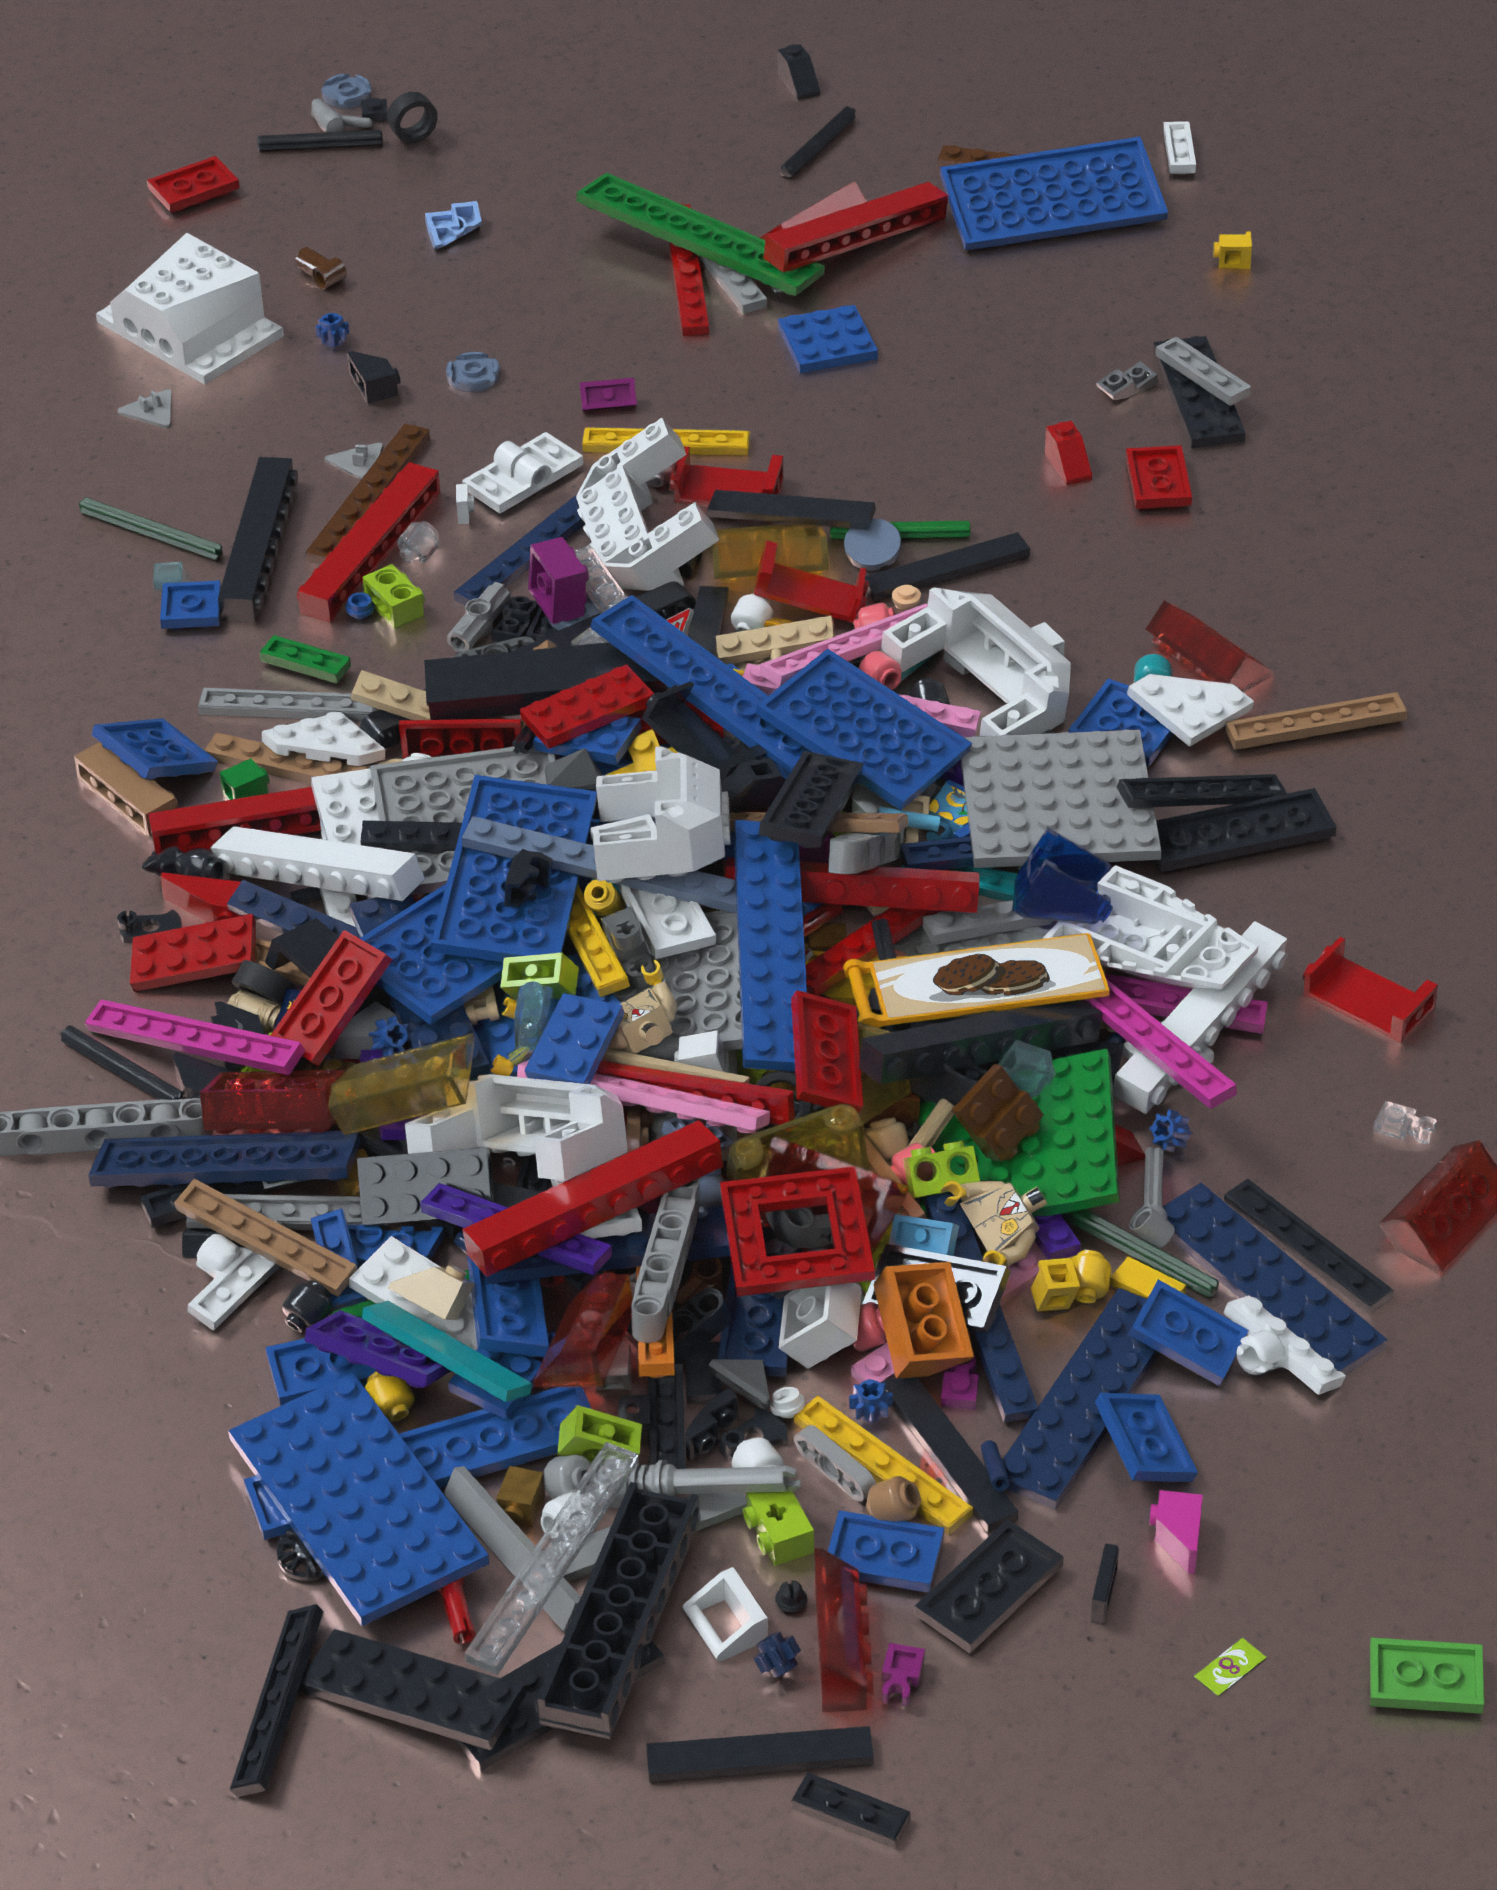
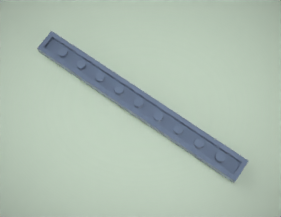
(580, 860)

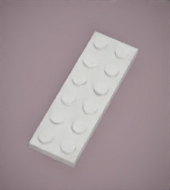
(666, 922)
(398, 1261)

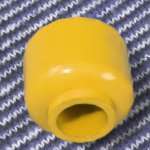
(1093, 1275)
(390, 1395)

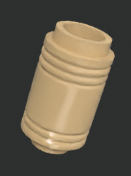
(266, 1009)

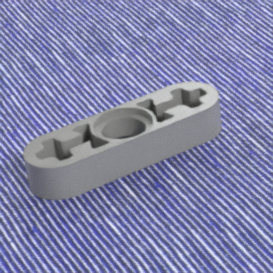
(834, 1462)

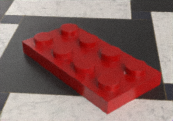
(586, 706)
(192, 952)
(332, 996)
(826, 1051)

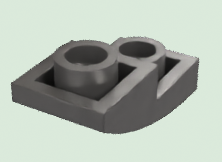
(1127, 384)

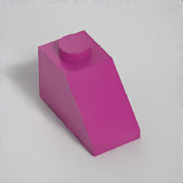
(1178, 1526)

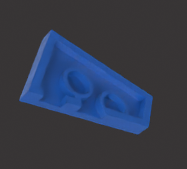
(370, 1238)

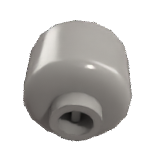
(564, 1474)

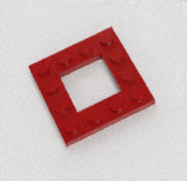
(759, 1274)

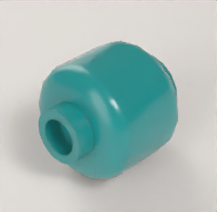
(1152, 664)

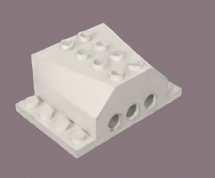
(194, 311)

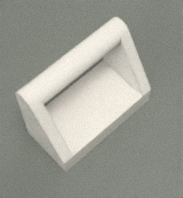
(731, 1588)

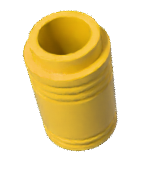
(603, 898)

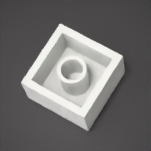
(819, 1322)

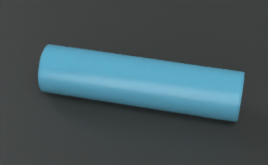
(916, 820)

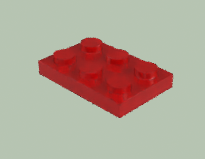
(193, 184)
(1158, 477)

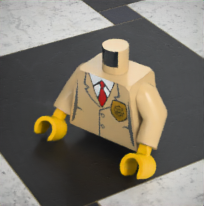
(646, 1015)
(999, 1217)

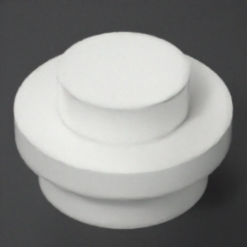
(787, 1402)

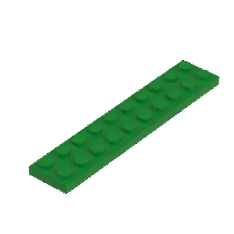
(693, 232)

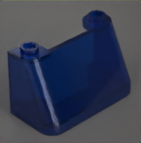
(1061, 883)

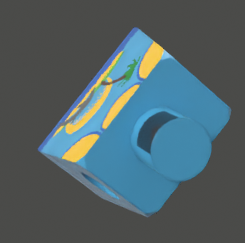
(952, 810)

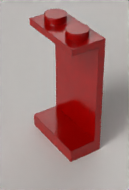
(699, 482)
(808, 589)
(1367, 995)

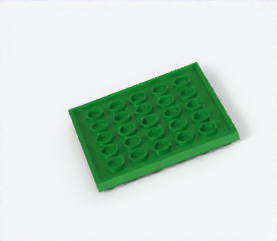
(1071, 1152)

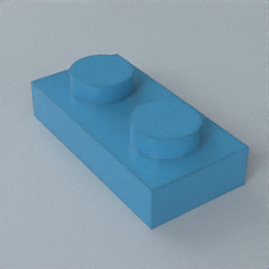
(924, 1234)

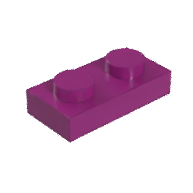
(608, 394)

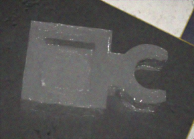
(1402, 1121)

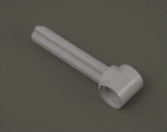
(1151, 1219)

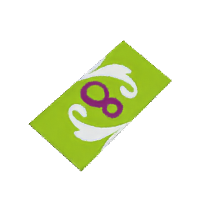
(1230, 1666)

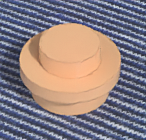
(906, 597)

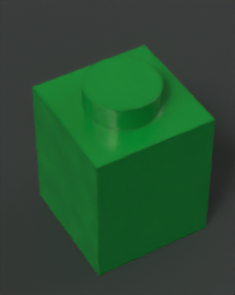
(244, 780)

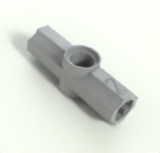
(478, 617)

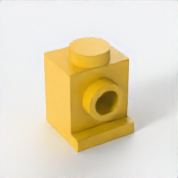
(1233, 251)
(1055, 1284)

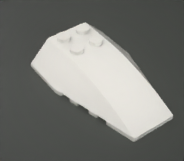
(1161, 935)

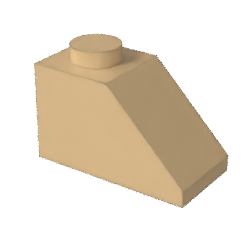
(436, 1290)

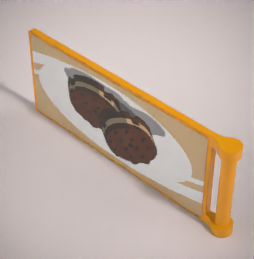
(979, 980)

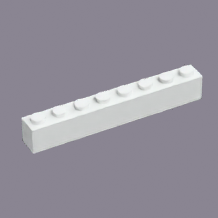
(319, 863)
(1201, 1018)

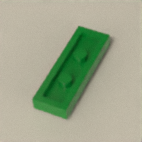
(305, 659)

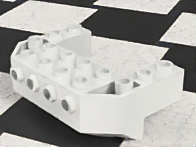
(613, 518)
(995, 650)
(688, 816)
(560, 1122)

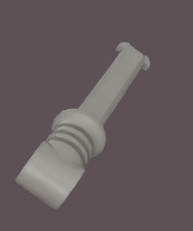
(668, 1480)

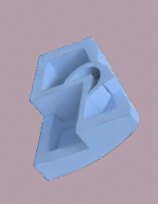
(450, 225)

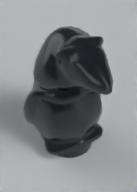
(194, 862)

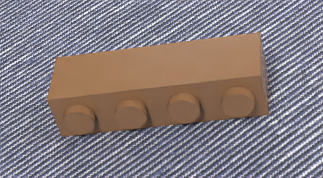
(122, 786)

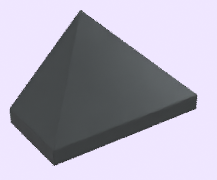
(572, 770)
(744, 1377)

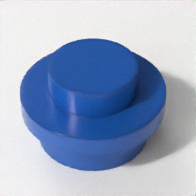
(360, 605)

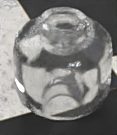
(418, 542)

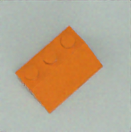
(922, 1319)

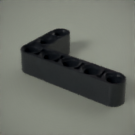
(691, 1316)

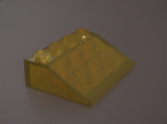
(741, 550)
(403, 1085)

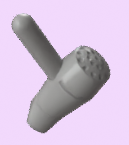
(332, 121)

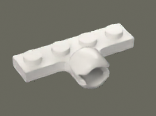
(235, 1274)
(1275, 1346)

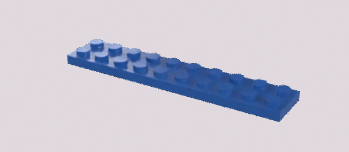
(679, 659)
(768, 945)
(473, 1440)

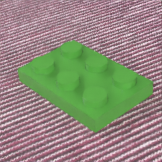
(1426, 1675)

